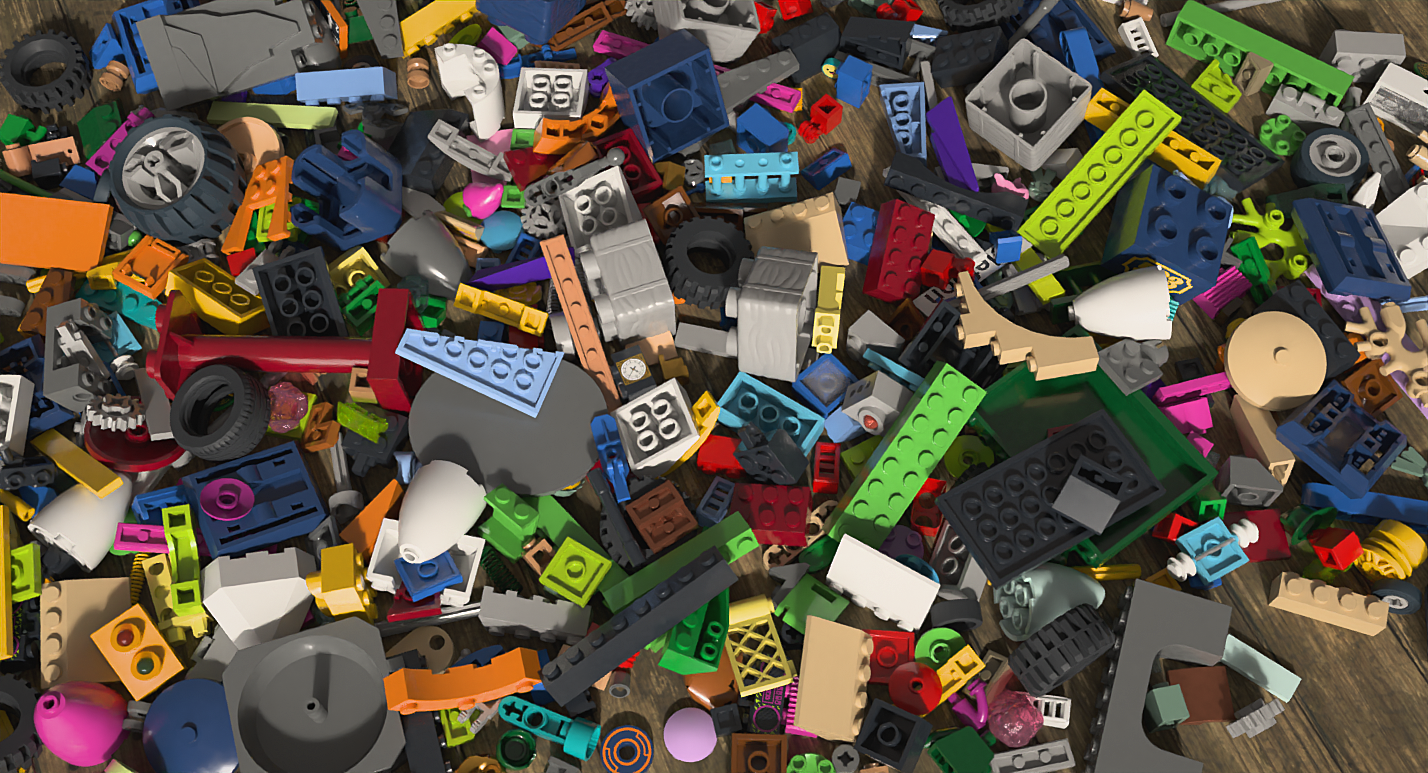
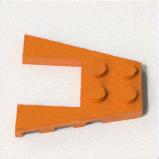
(267, 186)

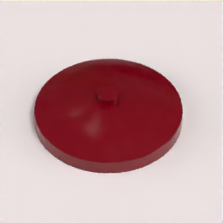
(131, 448)

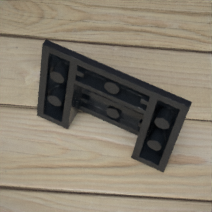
(939, 342)

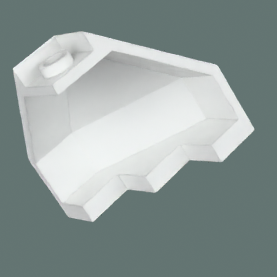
(259, 594)

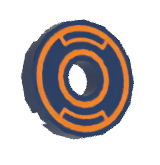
(627, 736)

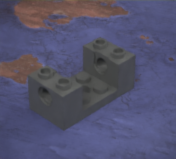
(68, 383)

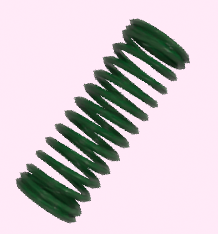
(487, 550)

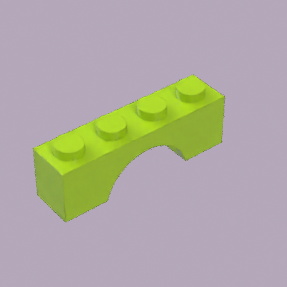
(185, 560)

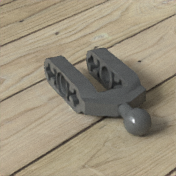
(614, 157)
(14, 275)

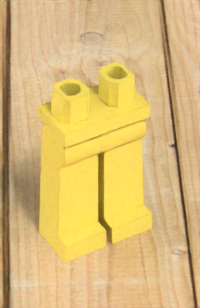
(827, 311)
(159, 580)

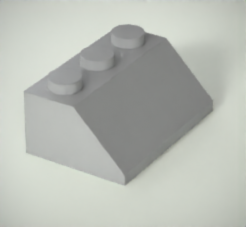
(956, 568)

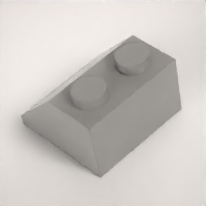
(876, 335)

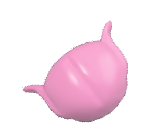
(1003, 185)

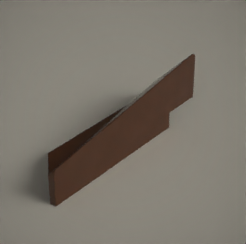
(586, 24)
(730, 212)

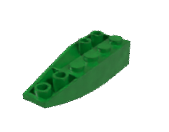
(698, 639)

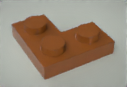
(320, 430)

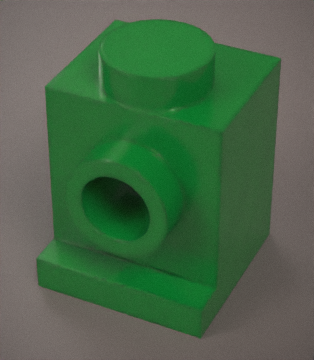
(1208, 504)

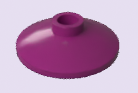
(227, 499)

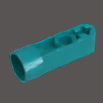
(576, 735)

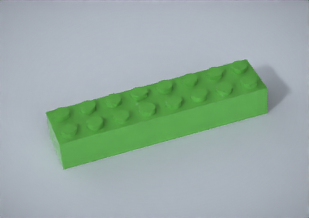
(1213, 36)
(905, 457)

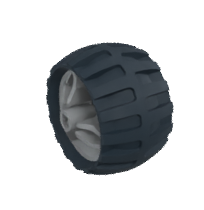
(177, 179)

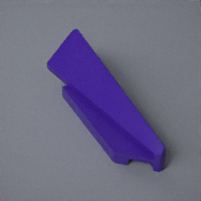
(950, 146)
(513, 273)

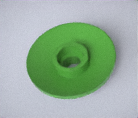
(941, 636)

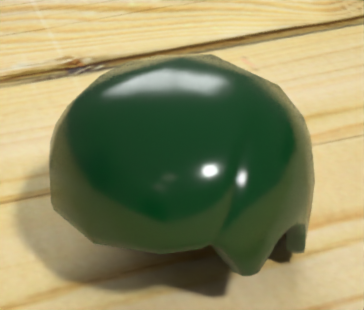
(516, 749)

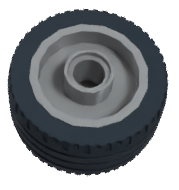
(1330, 158)

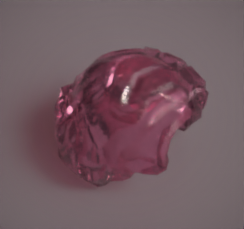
(287, 407)
(1013, 718)

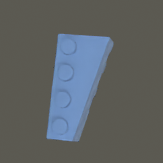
(346, 85)
(905, 116)

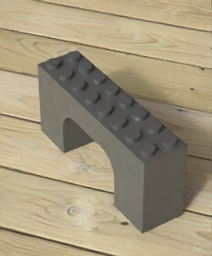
(1150, 626)

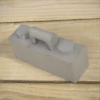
(1304, 110)
(217, 657)

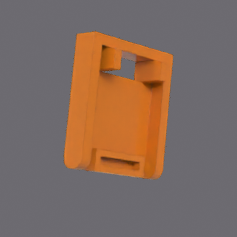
(149, 264)

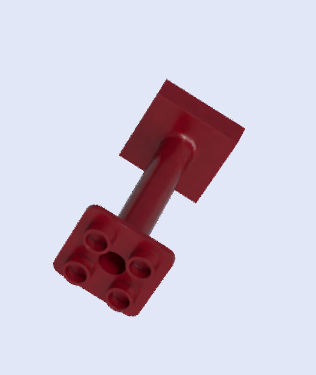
(188, 347)

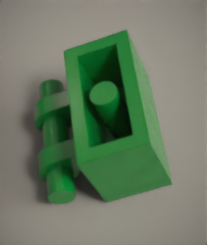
(361, 310)

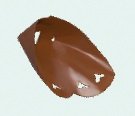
(578, 155)
(712, 688)

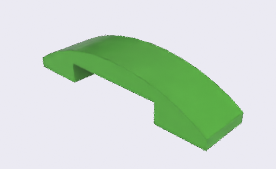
(511, 196)

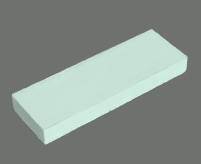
(1259, 669)

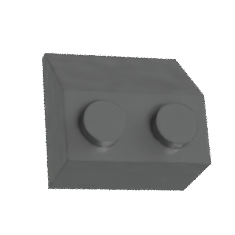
(1247, 483)

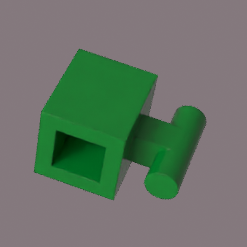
(21, 131)

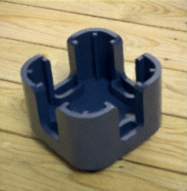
(355, 197)

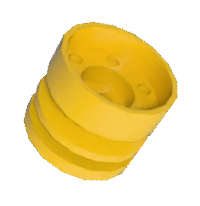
(1391, 552)

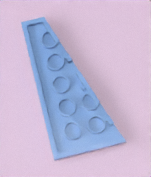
(493, 368)

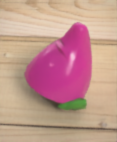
(482, 199)

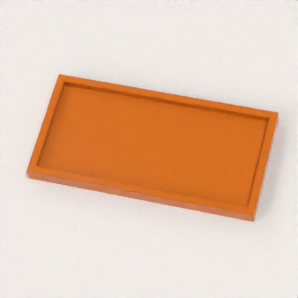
(53, 232)

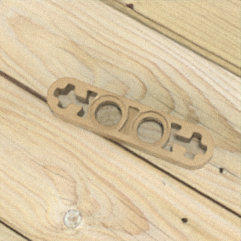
(775, 550)

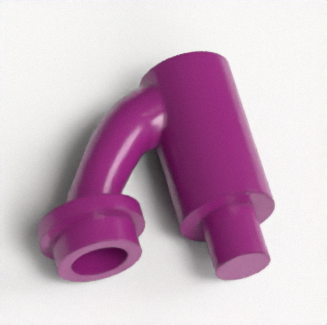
(964, 709)

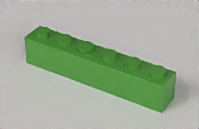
(730, 536)

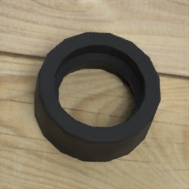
(957, 614)

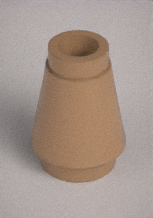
(1132, 10)

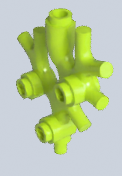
(1294, 260)

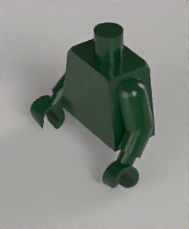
(961, 749)

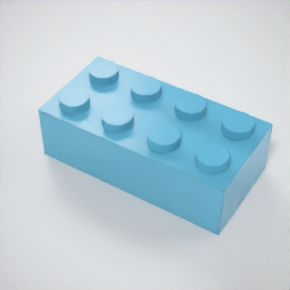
(769, 410)

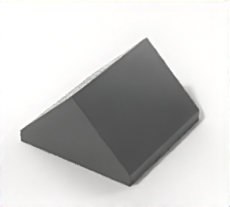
(324, 536)

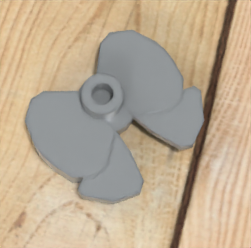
(79, 428)

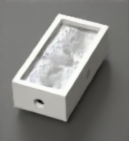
(1401, 99)

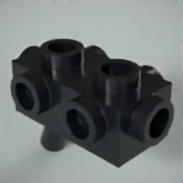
(26, 471)

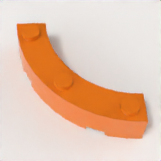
(560, 135)
(462, 685)

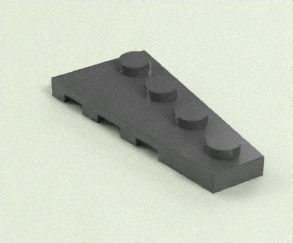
(384, 26)
(754, 78)

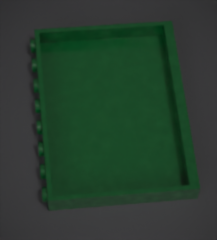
(1021, 410)

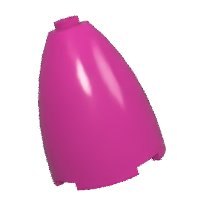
(81, 721)

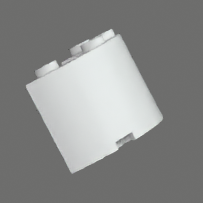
(476, 75)
(385, 576)

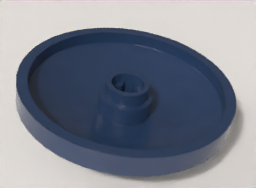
(190, 729)

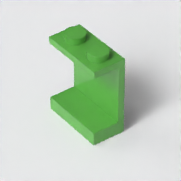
(511, 523)

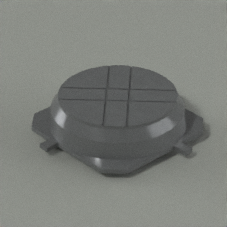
(314, 702)

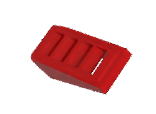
(826, 482)

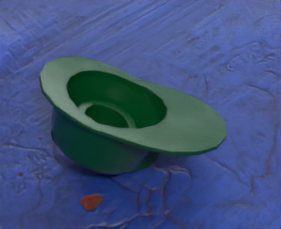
(1304, 519)

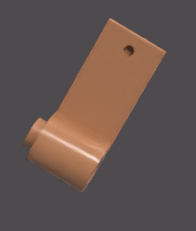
(19, 157)

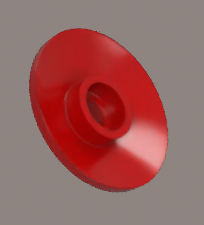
(911, 700)

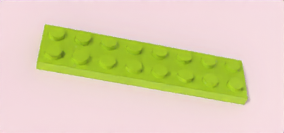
(1099, 175)

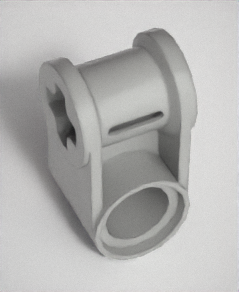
(195, 251)

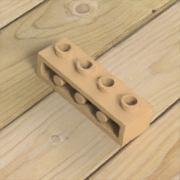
(1328, 603)

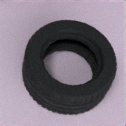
(198, 399)

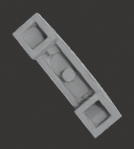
(468, 153)

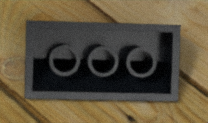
(1299, 302)

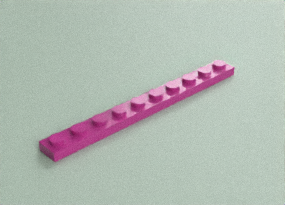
(775, 95)

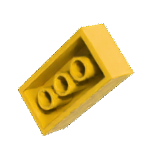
(218, 298)

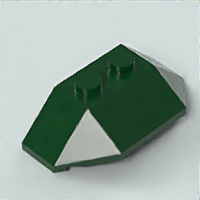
(100, 125)

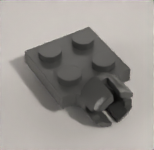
(1133, 363)

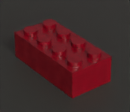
(898, 252)

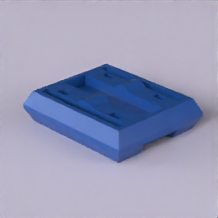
(126, 19)

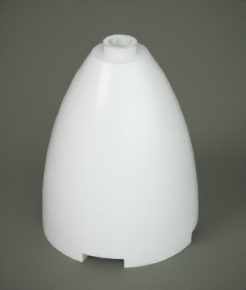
(1126, 306)
(437, 510)
(83, 522)

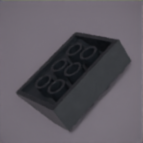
(421, 160)
(300, 296)

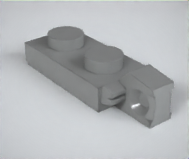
(79, 349)

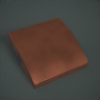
(662, 517)
(1205, 694)

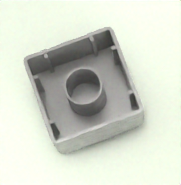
(719, 24)
(1028, 105)
(628, 284)
(773, 312)

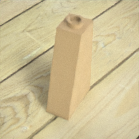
(1258, 438)

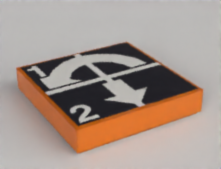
(337, 25)

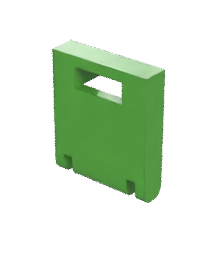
(812, 599)

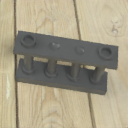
(888, 75)

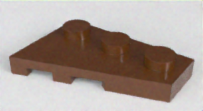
(55, 289)

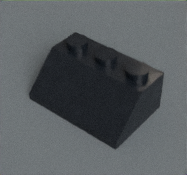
(811, 45)

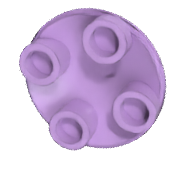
(690, 735)

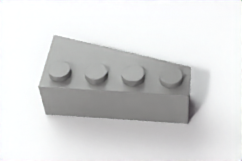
(534, 617)

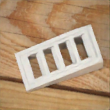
(1142, 32)
(1367, 193)
(1052, 701)

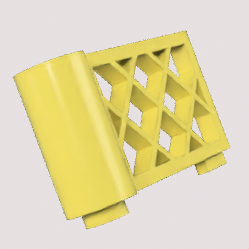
(749, 615)

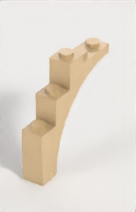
(1045, 354)

